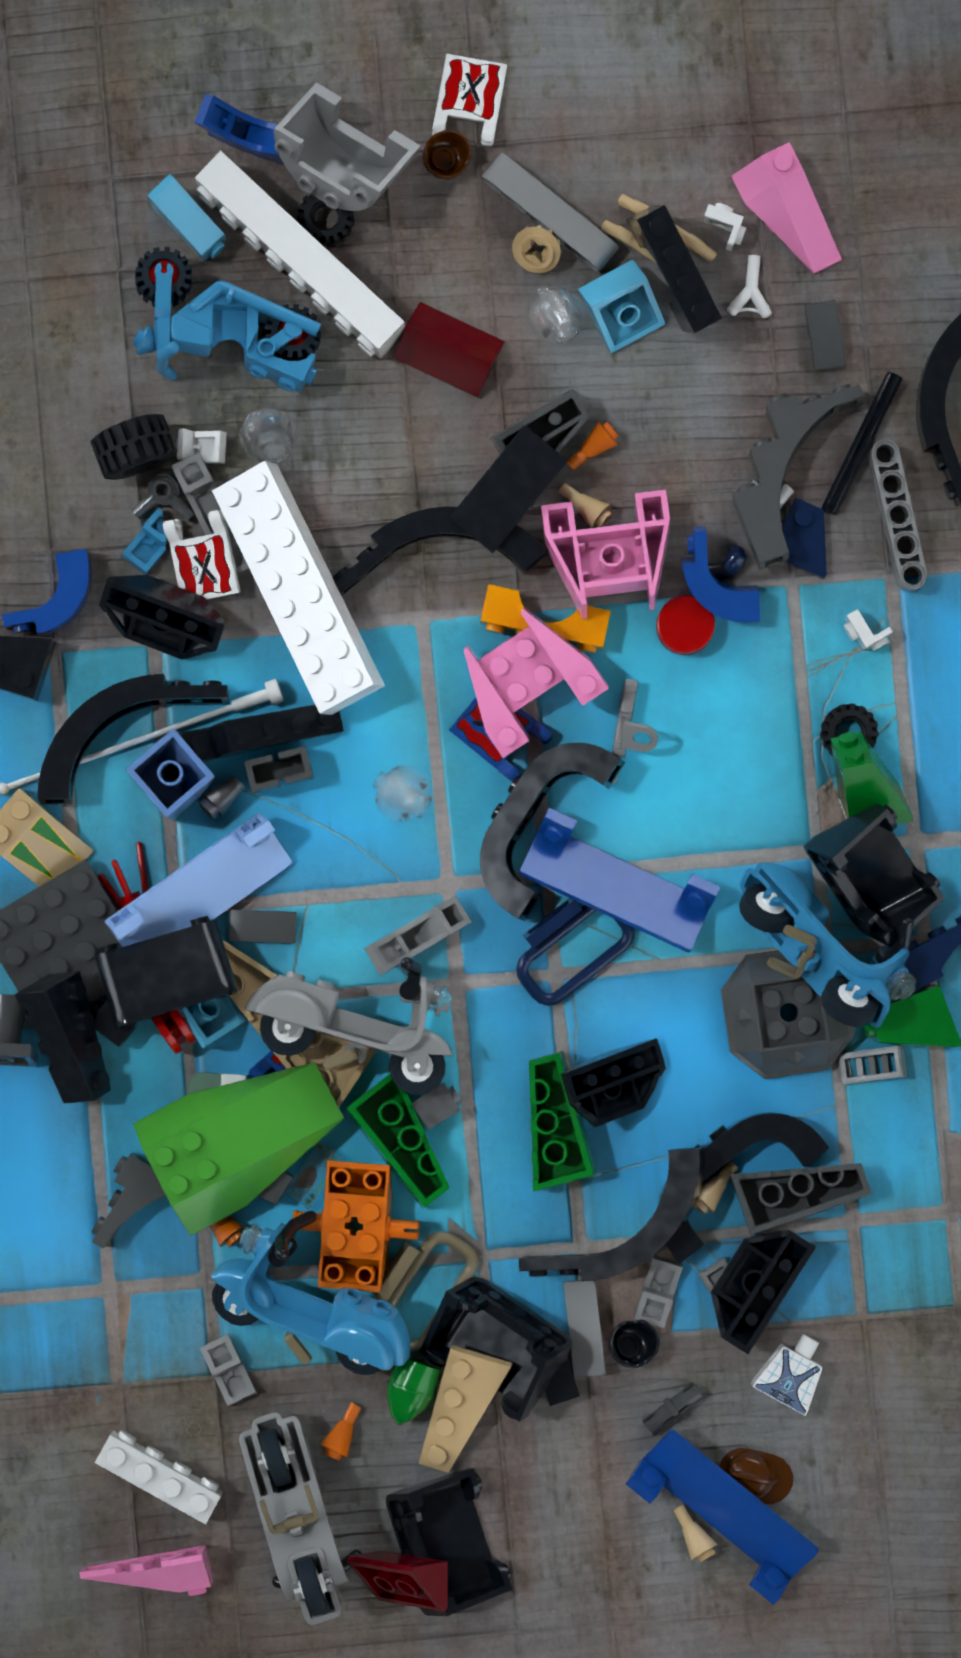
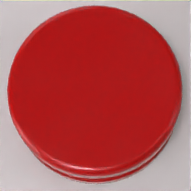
(684, 625)
(174, 1030)

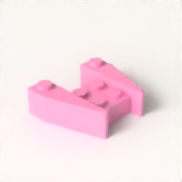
(612, 556)
(523, 671)

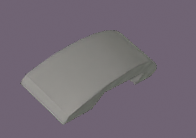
(198, 488)

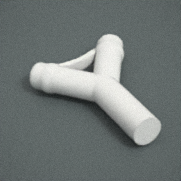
(751, 291)

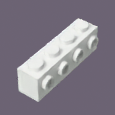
(159, 1476)

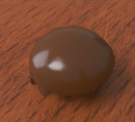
(446, 154)

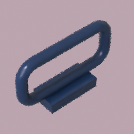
(549, 932)

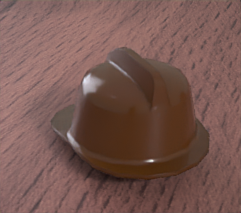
(760, 1473)

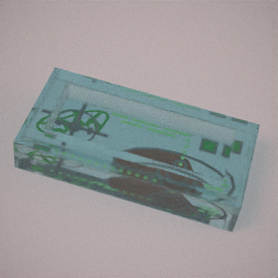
(311, 1178)

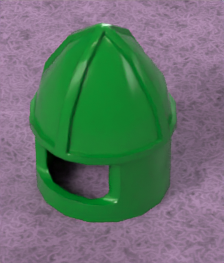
(411, 1389)

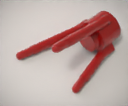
(129, 897)

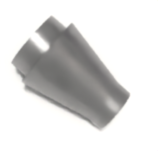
(219, 798)

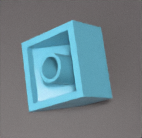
(622, 306)

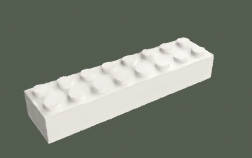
(300, 255)
(298, 588)

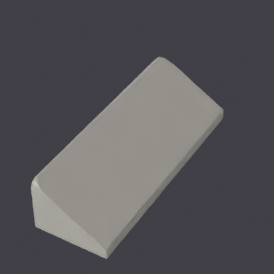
(584, 1328)

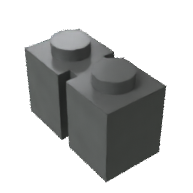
(266, 773)

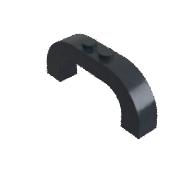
(520, 807)
(731, 1141)

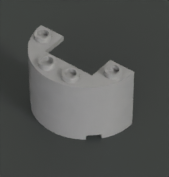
(335, 158)

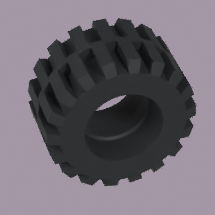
(133, 446)

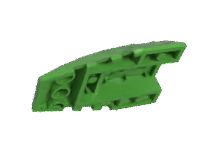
(235, 1140)

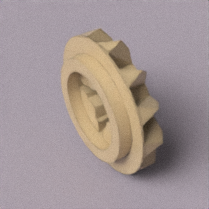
(532, 260)

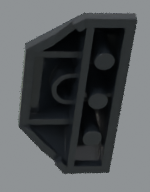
(162, 615)
(614, 1081)
(757, 1284)

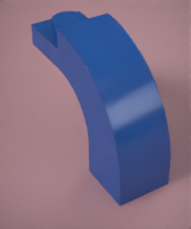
(237, 128)
(722, 600)
(67, 602)

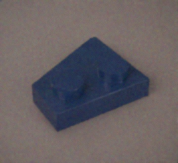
(806, 538)

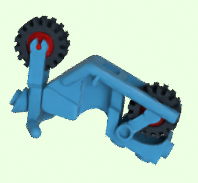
(222, 315)

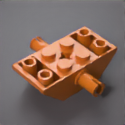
(359, 1257)

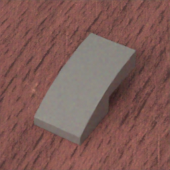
(658, 1291)
(228, 1370)

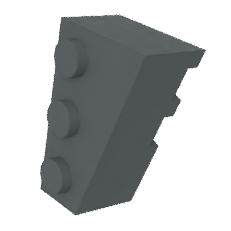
(553, 422)

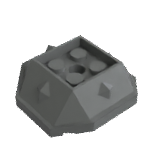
(762, 1037)

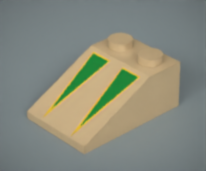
(37, 840)

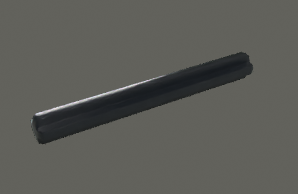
(861, 443)

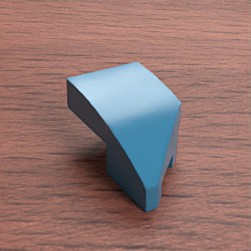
(148, 544)

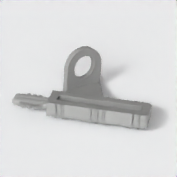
(626, 729)

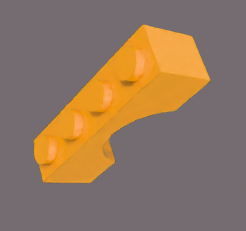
(503, 610)

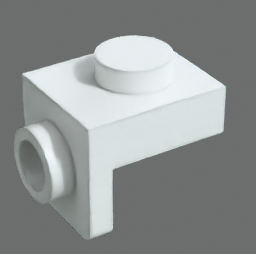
(722, 217)
(208, 443)
(858, 629)

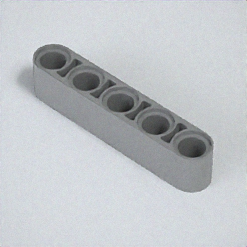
(550, 212)
(898, 500)

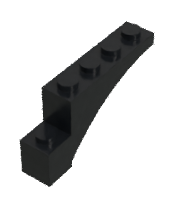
(261, 732)

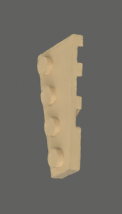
(462, 1398)

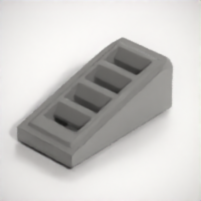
(900, 1064)

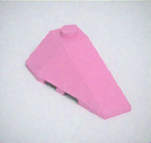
(784, 200)
(167, 1571)

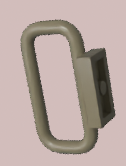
(409, 1261)

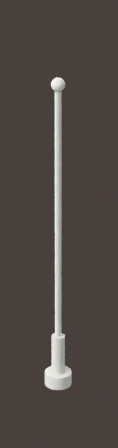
(271, 693)

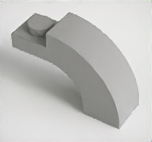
(418, 935)

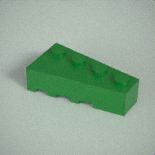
(558, 1131)
(397, 1135)

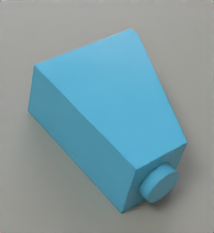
(187, 218)

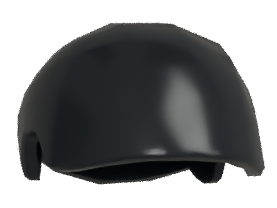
(633, 1343)

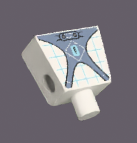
(791, 1375)

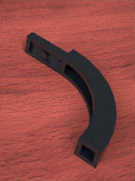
(931, 407)
(518, 546)
(103, 709)
(675, 1207)

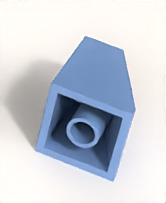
(171, 775)

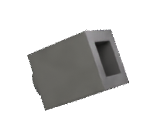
(437, 1105)

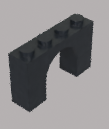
(692, 301)

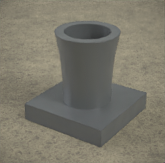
(11, 1026)

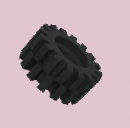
(324, 236)
(848, 712)

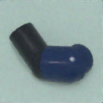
(731, 565)

